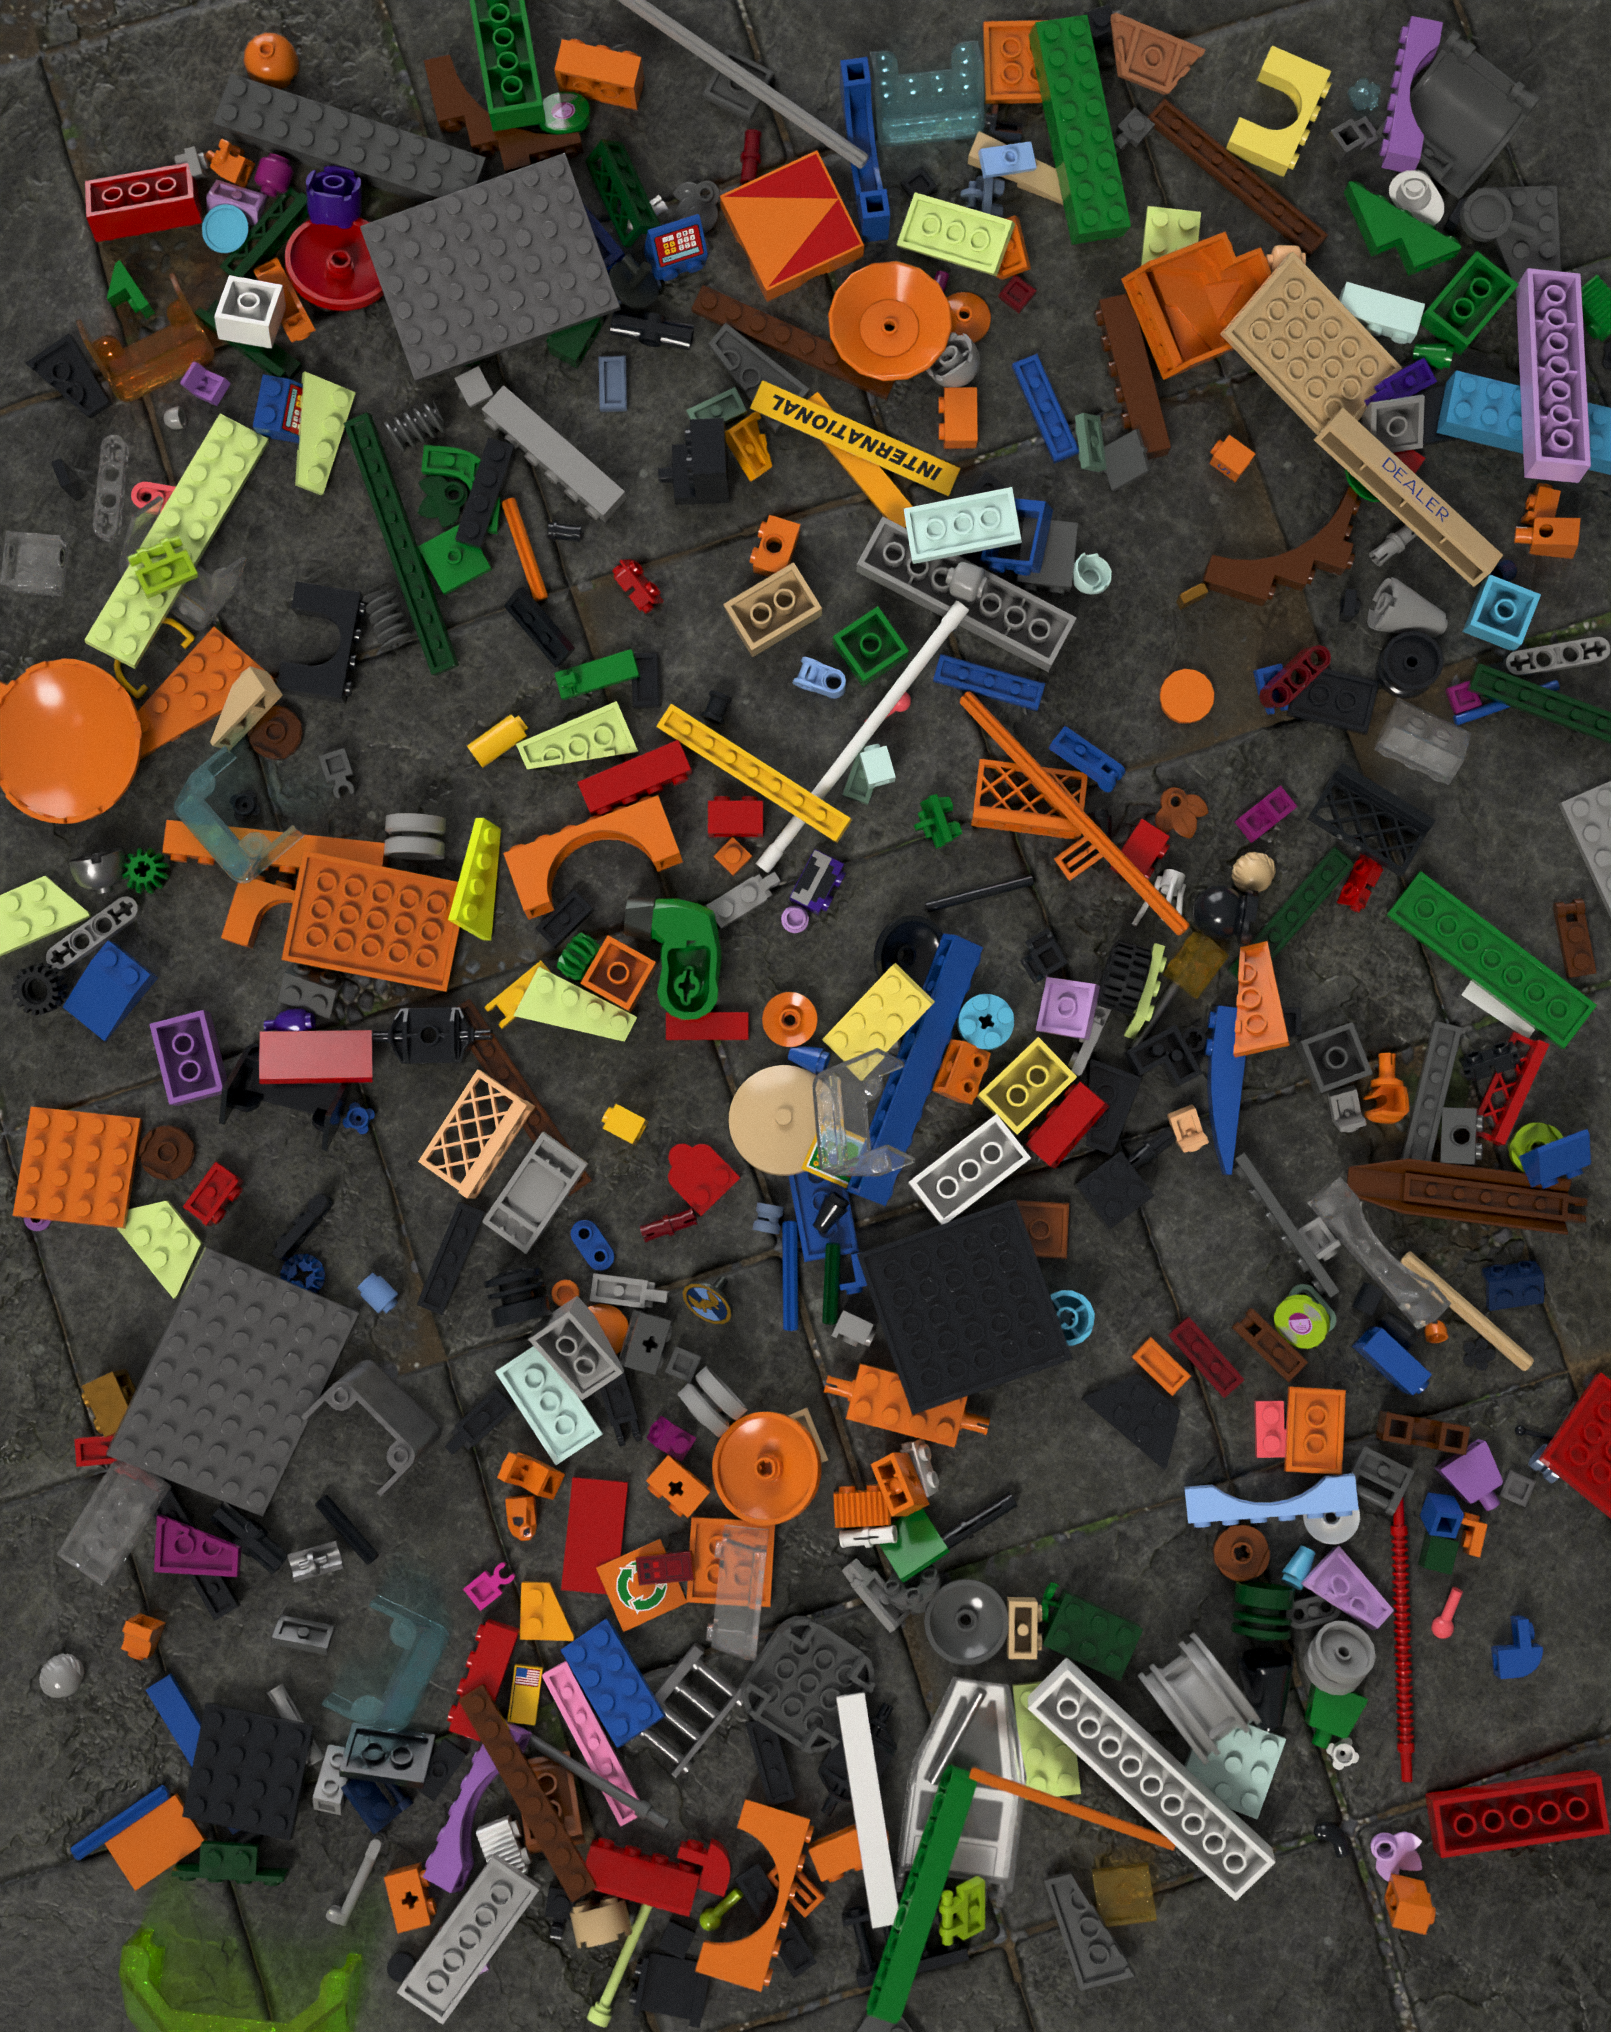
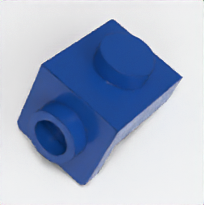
(855, 1287)

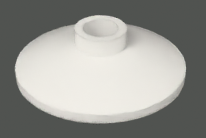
(1333, 1532)

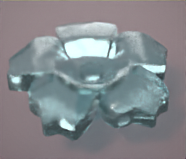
(1364, 95)

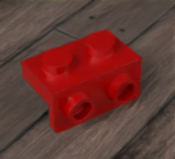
(214, 1194)

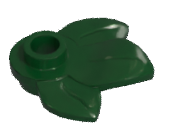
(438, 500)

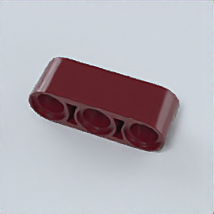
(1307, 673)

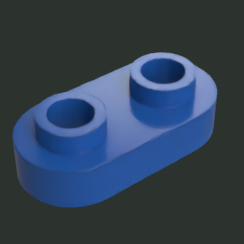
(593, 1244)

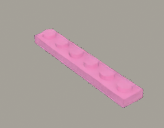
(589, 1735)

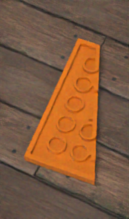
(192, 691)

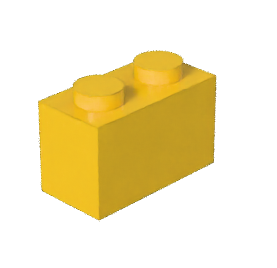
(624, 1124)

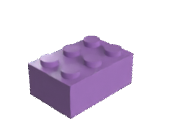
(189, 1057)

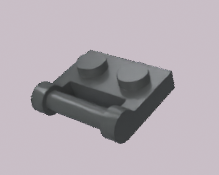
(1383, 1472)

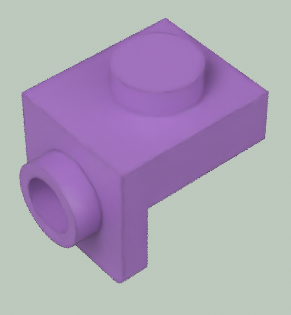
(205, 384)

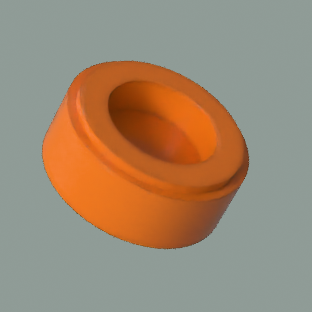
(564, 1292)

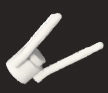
(1171, 885)

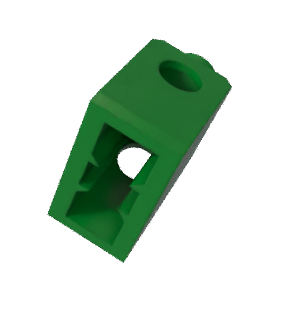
(1332, 1714)

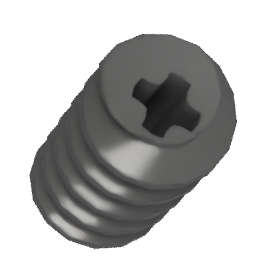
(416, 426)
(386, 619)

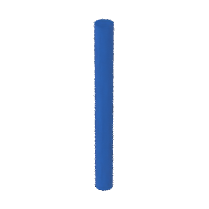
(1492, 707)

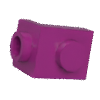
(670, 1438)

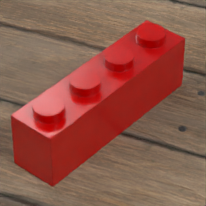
(635, 778)
(486, 1667)

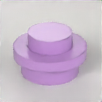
(795, 919)

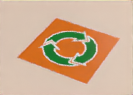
(633, 1602)

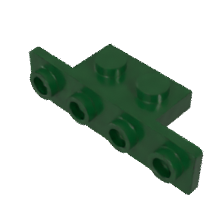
(229, 1862)

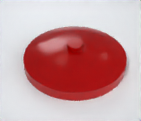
(332, 266)

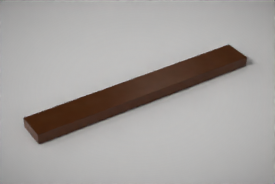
(1237, 178)
(503, 1070)

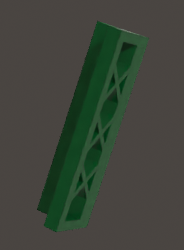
(624, 185)
(270, 241)
(273, 361)

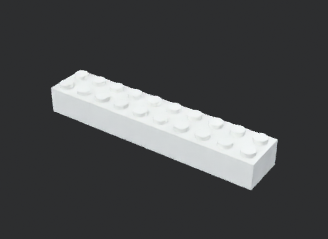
(1151, 1779)

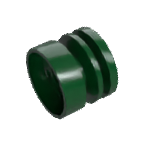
(1262, 1610)

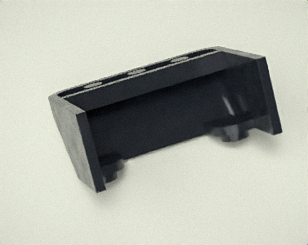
(245, 1093)

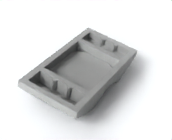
(535, 1192)

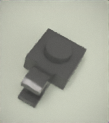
(1132, 130)

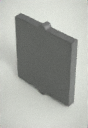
(1126, 460)

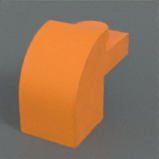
(531, 1474)

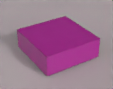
(1461, 699)

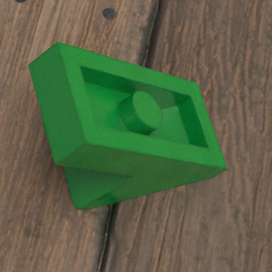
(125, 289)

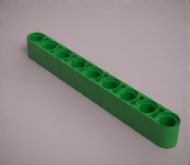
(921, 1895)

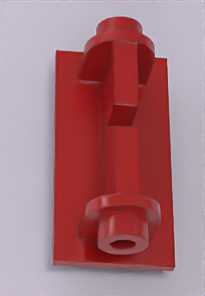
(645, 591)
(1354, 892)

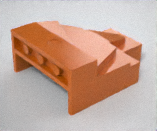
(1192, 298)

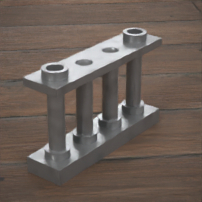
(677, 1683)

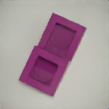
(1265, 814)

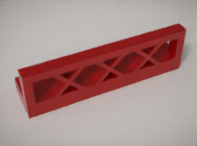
(1517, 1094)

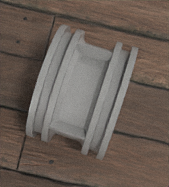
(1199, 1698)

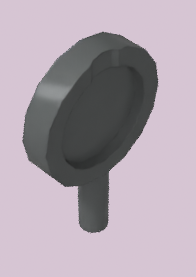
(1489, 215)

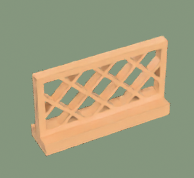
(493, 1150)

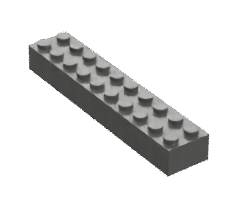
(333, 137)

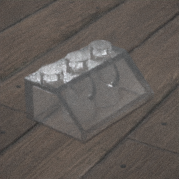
(1423, 741)

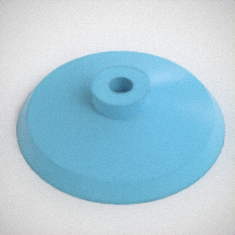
(225, 228)

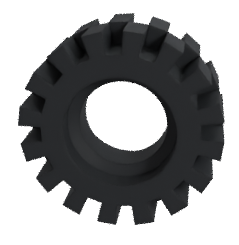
(52, 981)

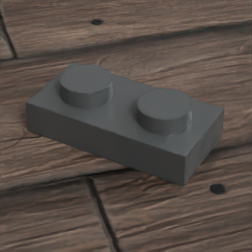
(303, 1634)

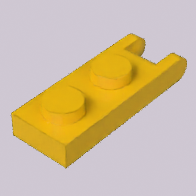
(512, 996)

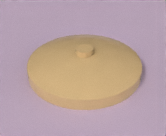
(774, 1119)

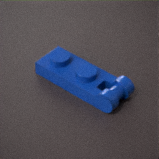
(1087, 759)

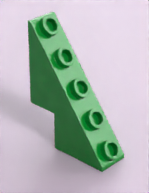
(1389, 227)

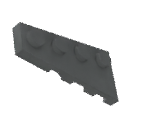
(1088, 1941)

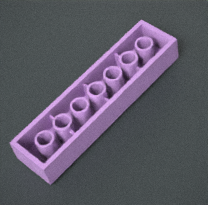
(1552, 376)

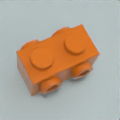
(961, 1072)

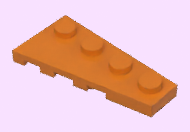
(1259, 1010)

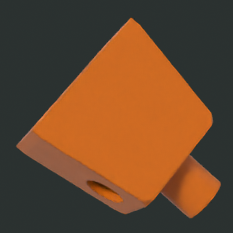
(1560, 532)

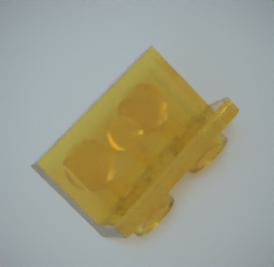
(1196, 964)

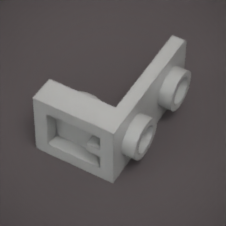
(328, 1793)

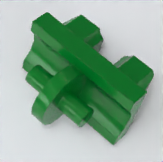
(934, 821)

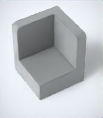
(474, 387)

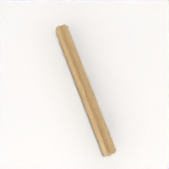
(1471, 1314)

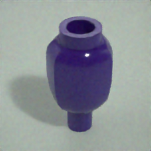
(291, 1021)

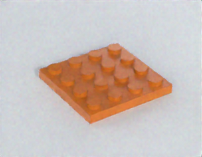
(77, 1167)

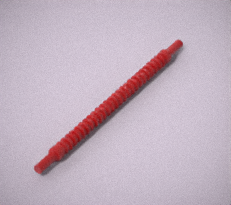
(1404, 1746)

